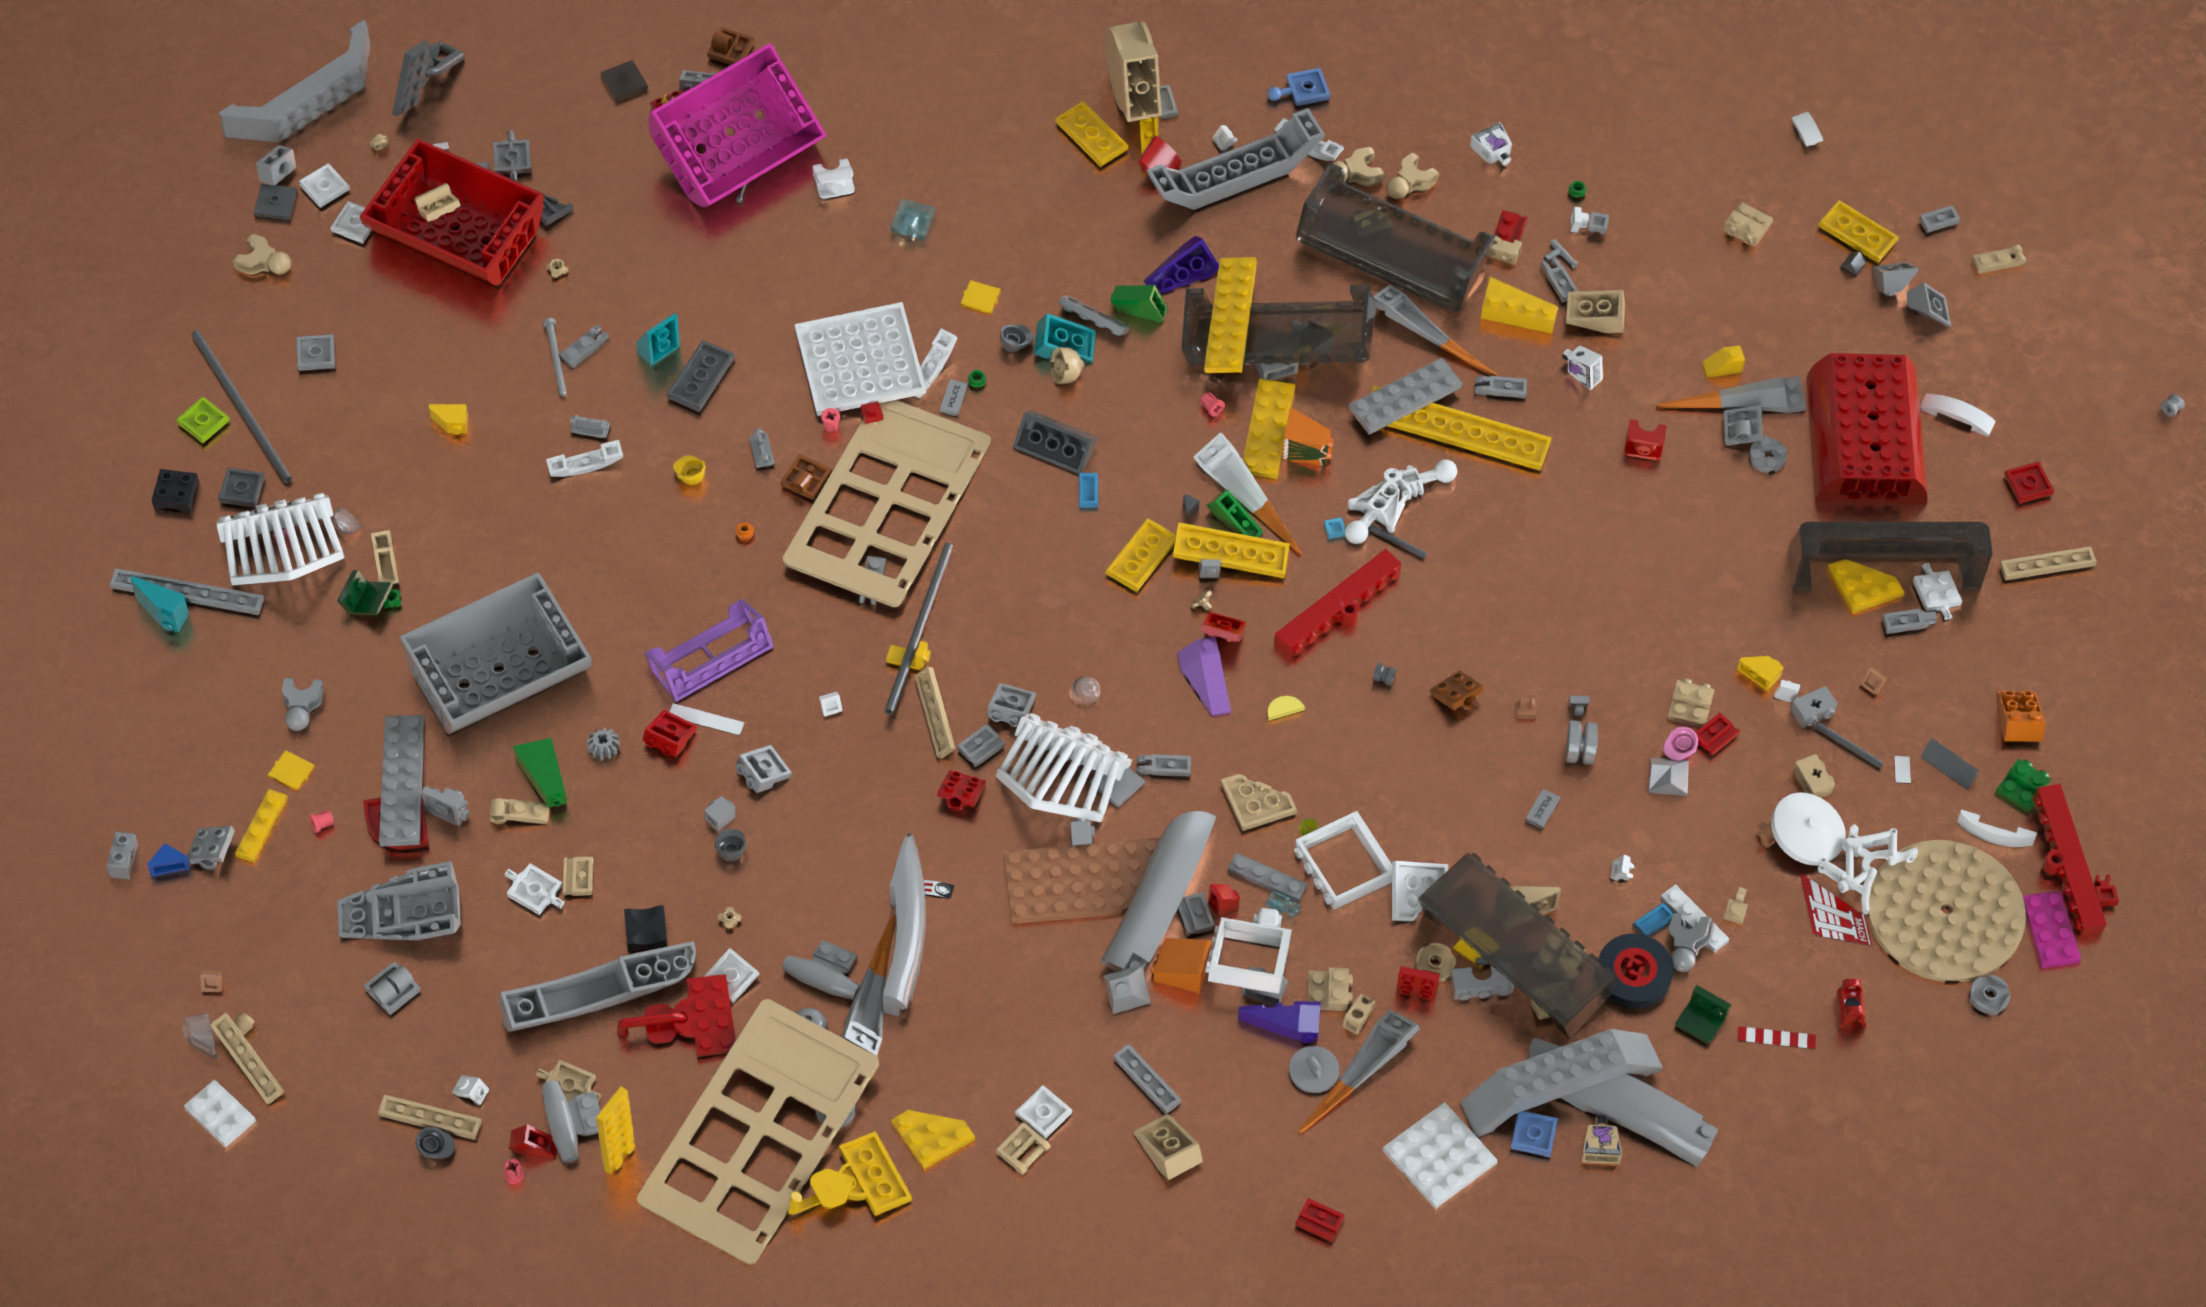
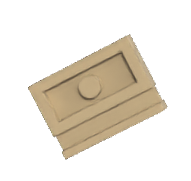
(578, 876)

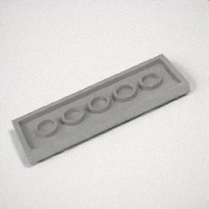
(1405, 395)

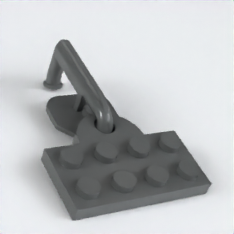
(416, 69)

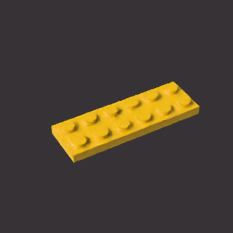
(1268, 428)
(1232, 549)
(615, 1130)

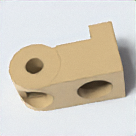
(1506, 250)
(1358, 1014)

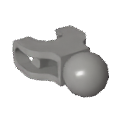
(301, 702)
(1688, 941)

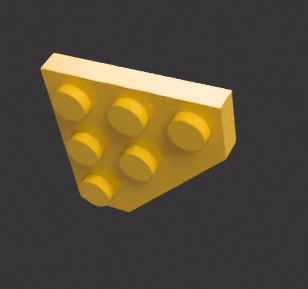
(1864, 586)
(931, 1135)

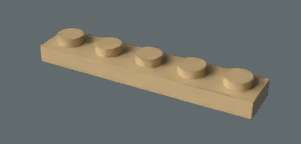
(2048, 563)
(935, 712)
(247, 1058)
(429, 1116)

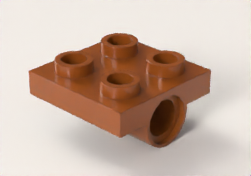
(729, 46)
(806, 477)
(1457, 691)

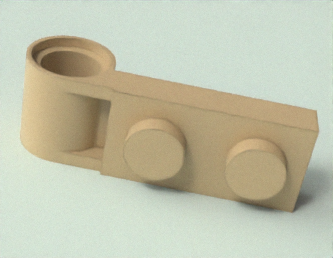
(518, 810)

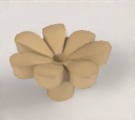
(1202, 601)

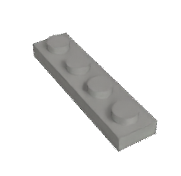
(1087, 312)
(1267, 877)
(1147, 1079)

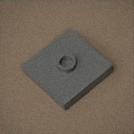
(275, 202)
(241, 487)

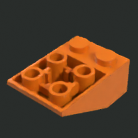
(2021, 716)

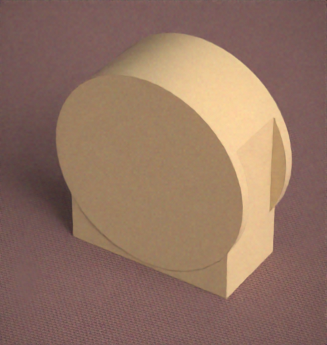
(1133, 70)

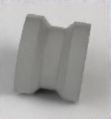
(2172, 405)

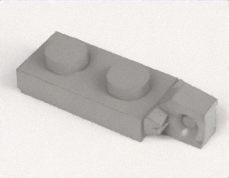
(1907, 620)

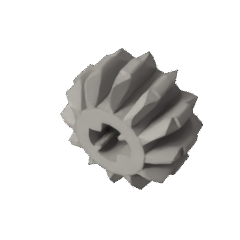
(603, 743)

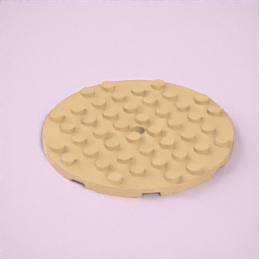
(1956, 946)

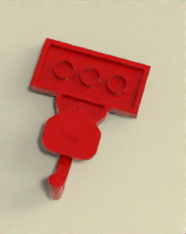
(706, 1012)

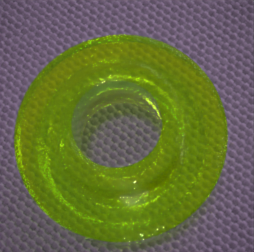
(1309, 822)

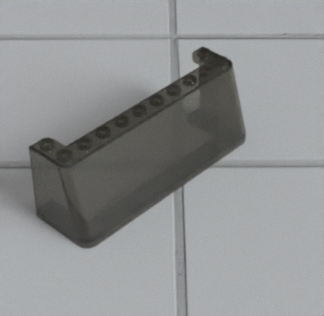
(1391, 242)
(1290, 330)
(1960, 540)
(1519, 942)

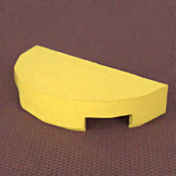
(1284, 706)

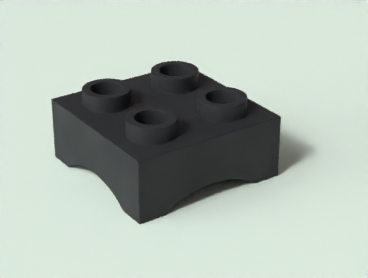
(175, 490)
(645, 928)

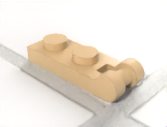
(1999, 259)

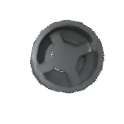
(1384, 674)

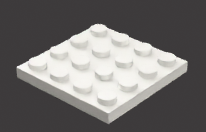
(1440, 1155)

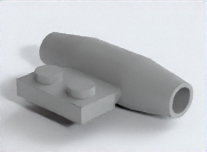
(826, 970)
(569, 1118)

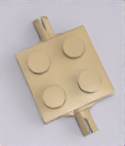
(571, 1079)

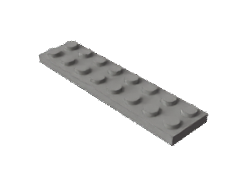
(402, 780)

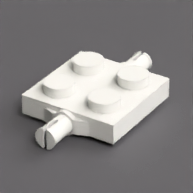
(1937, 591)
(534, 889)

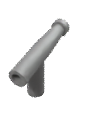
(1559, 250)

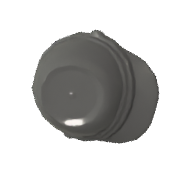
(1015, 337)
(730, 844)
(434, 1143)

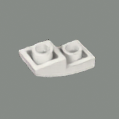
(1807, 129)

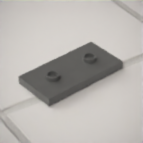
(700, 375)

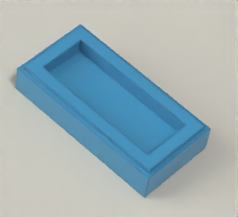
(1088, 490)
(1654, 920)

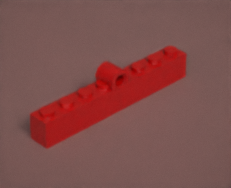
(1339, 604)
(2069, 860)

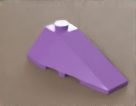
(1204, 670)

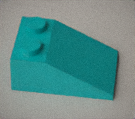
(1057, 333)
(659, 340)
(161, 603)

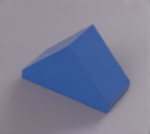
(167, 861)

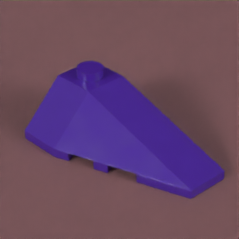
(1186, 265)
(1293, 1021)

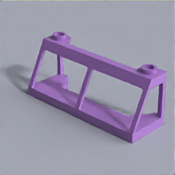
(682, 684)

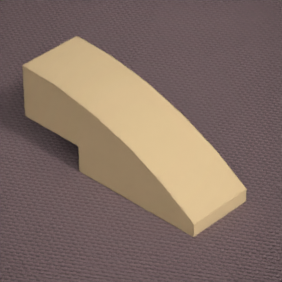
(384, 557)

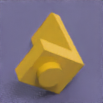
(921, 656)

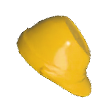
(690, 470)

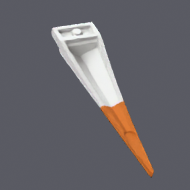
(1226, 466)

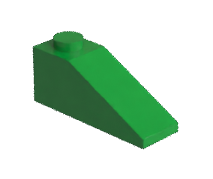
(1233, 515)

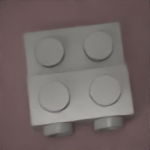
(1010, 704)
(762, 768)
(446, 805)

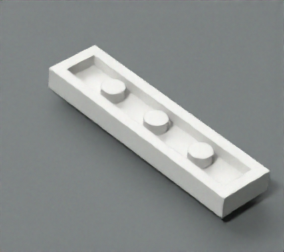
(1682, 904)

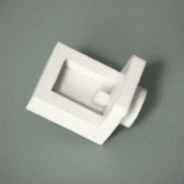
(471, 1088)

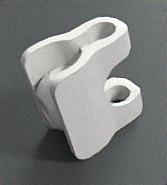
(834, 182)

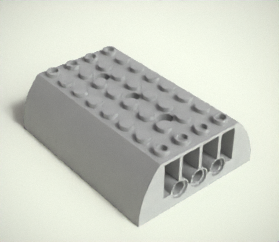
(488, 635)

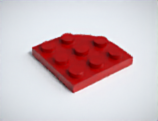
(372, 812)

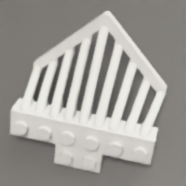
(275, 519)
(1072, 746)

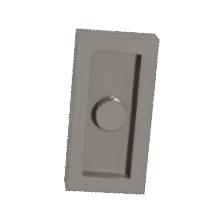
(1939, 219)

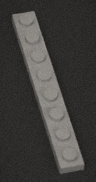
(195, 592)

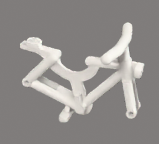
(1856, 847)

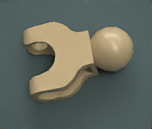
(1357, 169)
(1411, 178)
(262, 258)

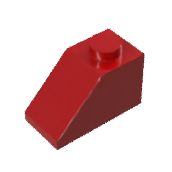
(1222, 899)
(532, 1142)

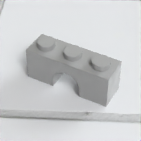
(1466, 986)

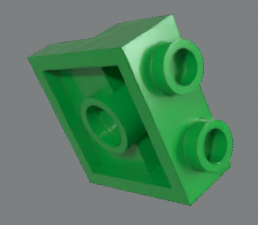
(2022, 784)

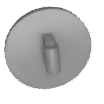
(1314, 1069)

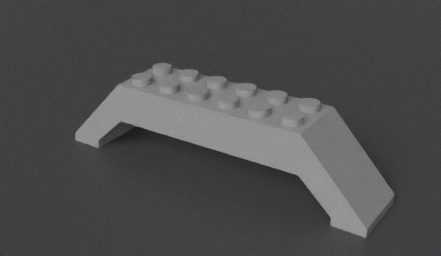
(304, 100)
(1240, 167)
(1557, 1075)

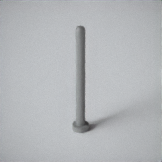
(549, 324)

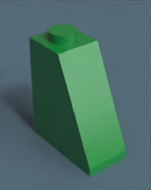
(1139, 301)

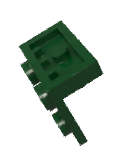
(363, 597)
(1703, 1015)

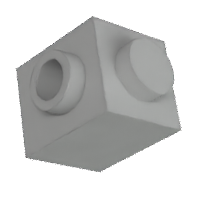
(720, 813)
(1081, 832)

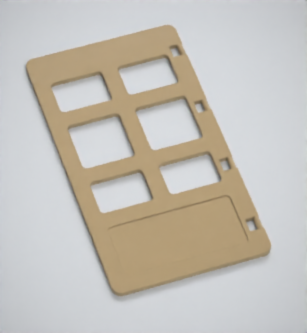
(916, 444)
(799, 1063)

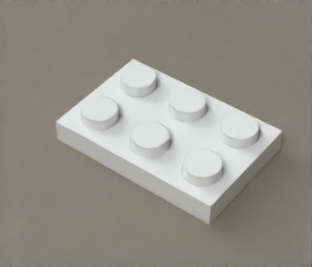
(219, 1113)

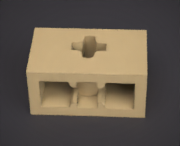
(1814, 777)

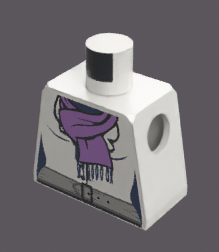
(1492, 144)
(1584, 366)

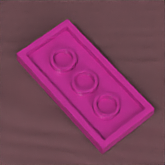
(2051, 929)

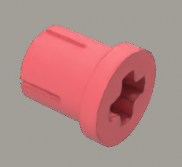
(1212, 404)
(830, 418)
(321, 820)
(510, 1176)

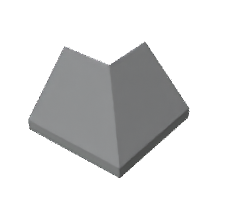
(1668, 776)

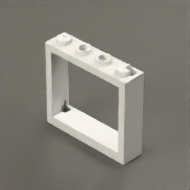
(1370, 844)
(1252, 933)

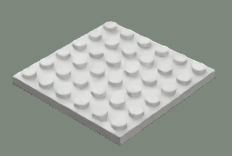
(860, 358)

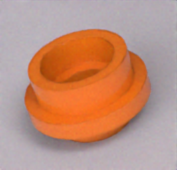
(744, 535)

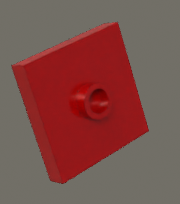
(2029, 482)

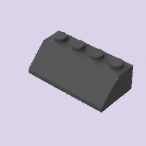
(1055, 441)

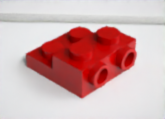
(1223, 626)
(668, 733)

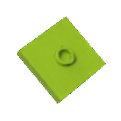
(202, 419)

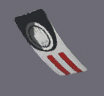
(938, 888)

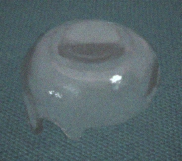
(345, 521)
(1085, 690)

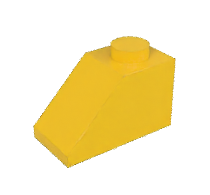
(1724, 362)
(450, 417)
(1761, 670)

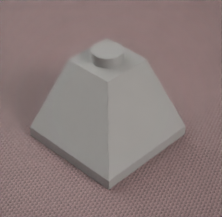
(1893, 277)
(1929, 303)
(1127, 989)

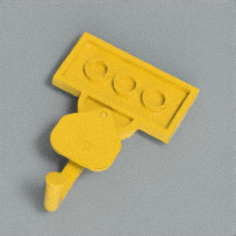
(866, 1175)

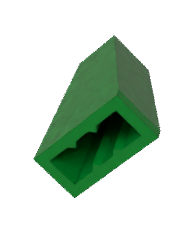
(542, 769)

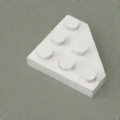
(1408, 884)

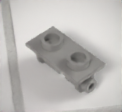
(589, 427)
(761, 449)

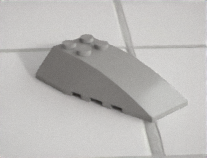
(405, 908)

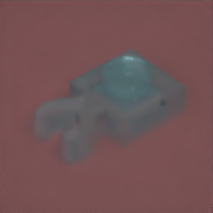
(1282, 903)

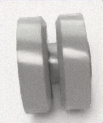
(1581, 742)

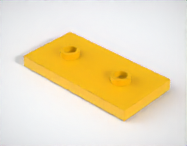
(1091, 133)
(1858, 231)
(1141, 555)

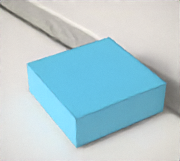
(1334, 528)

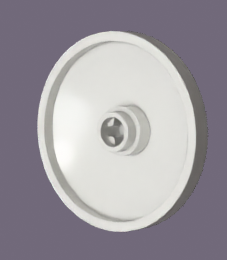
(1807, 828)

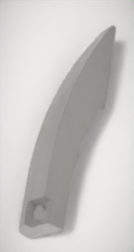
(1159, 891)
(909, 903)
(597, 987)
(1643, 1111)

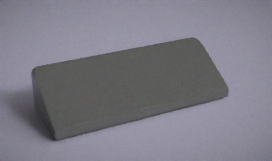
(1950, 763)

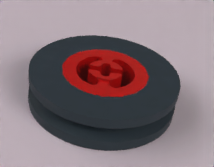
(1635, 951)

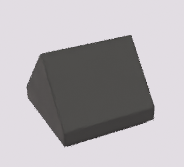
(1854, 262)
(1190, 506)

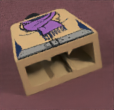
(1601, 1143)

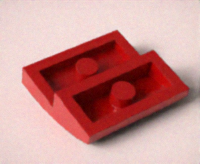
(1159, 153)

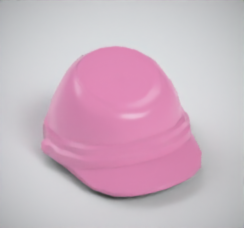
(1680, 743)

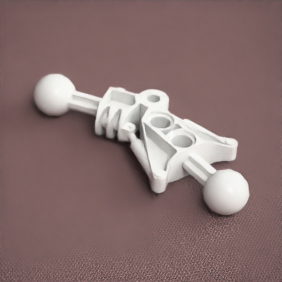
(1384, 503)

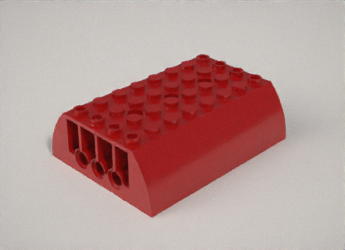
(488, 210)
(1840, 398)

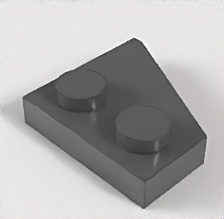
(553, 209)

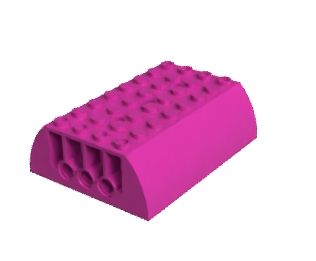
(731, 101)

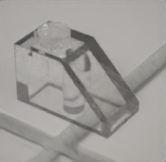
(200, 1033)

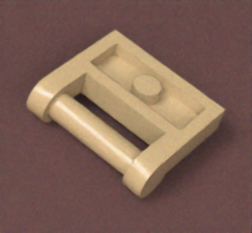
(1018, 1143)

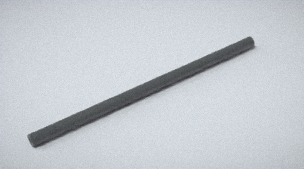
(241, 406)
(918, 629)

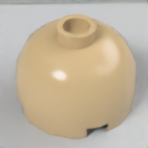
(1066, 365)

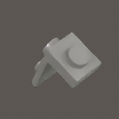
(1209, 568)

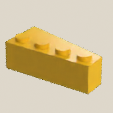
(1517, 308)

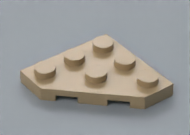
(1256, 802)

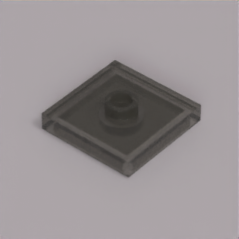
(624, 80)

